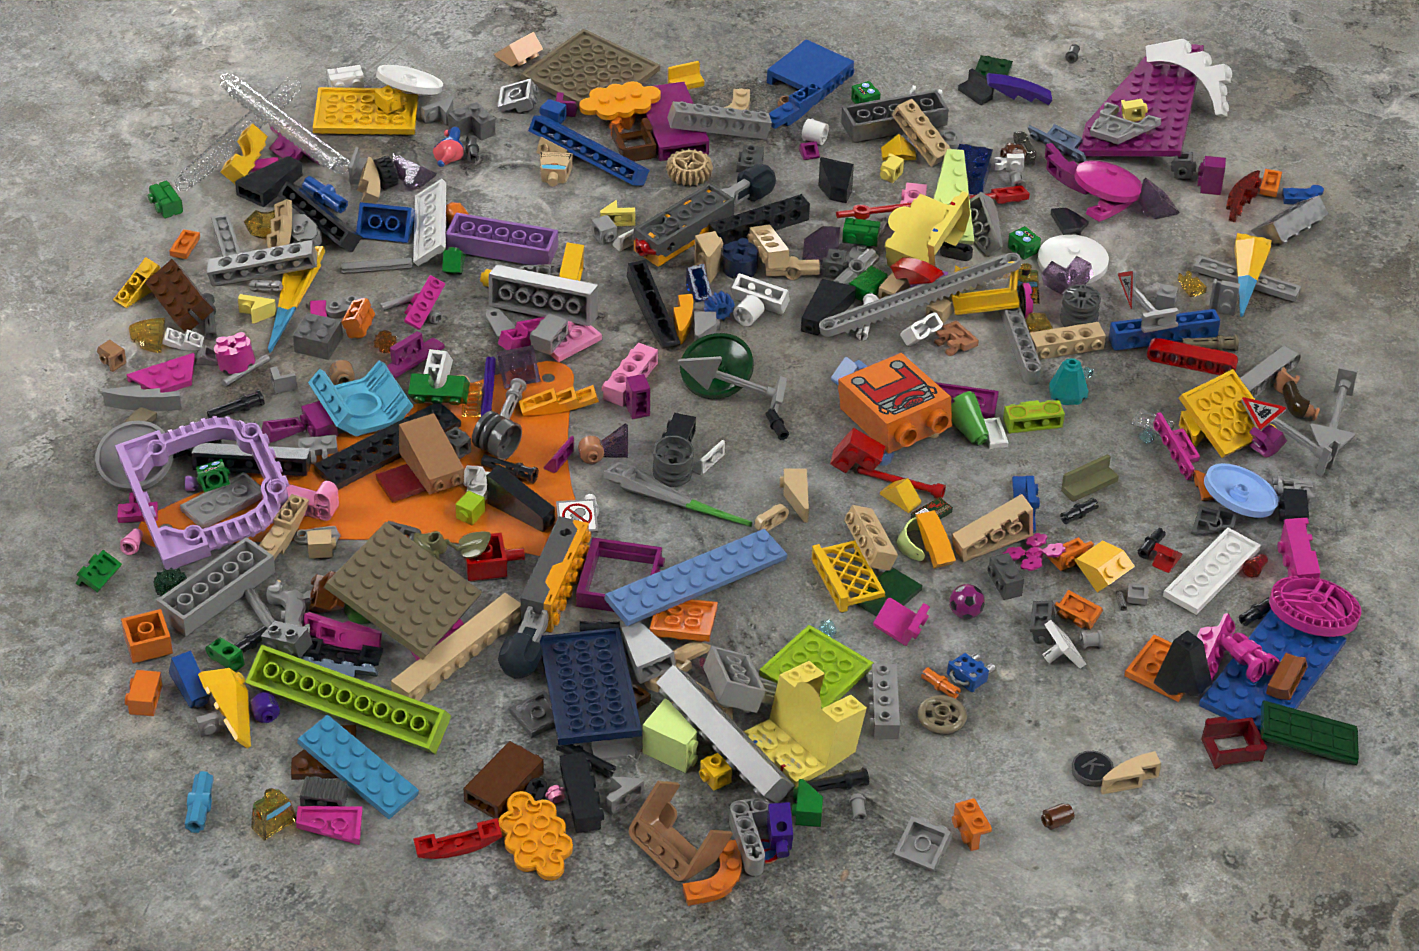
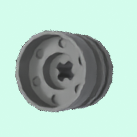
(1080, 305)
(497, 435)
(673, 461)

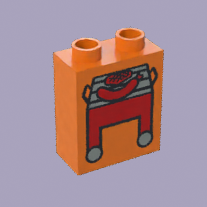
(895, 402)

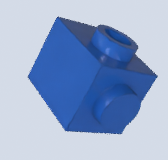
(553, 110)

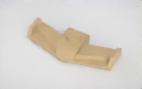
(682, 659)

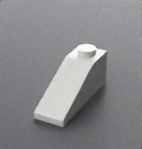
(438, 367)

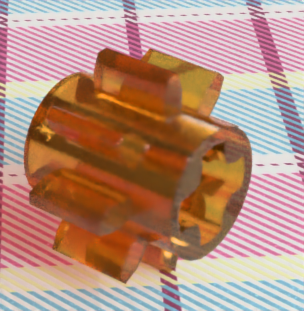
(384, 341)

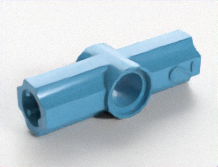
(199, 802)

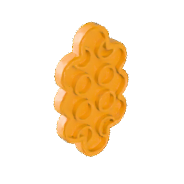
(620, 100)
(535, 836)

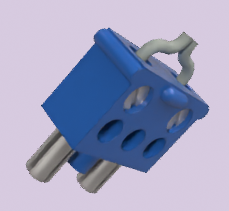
(968, 671)

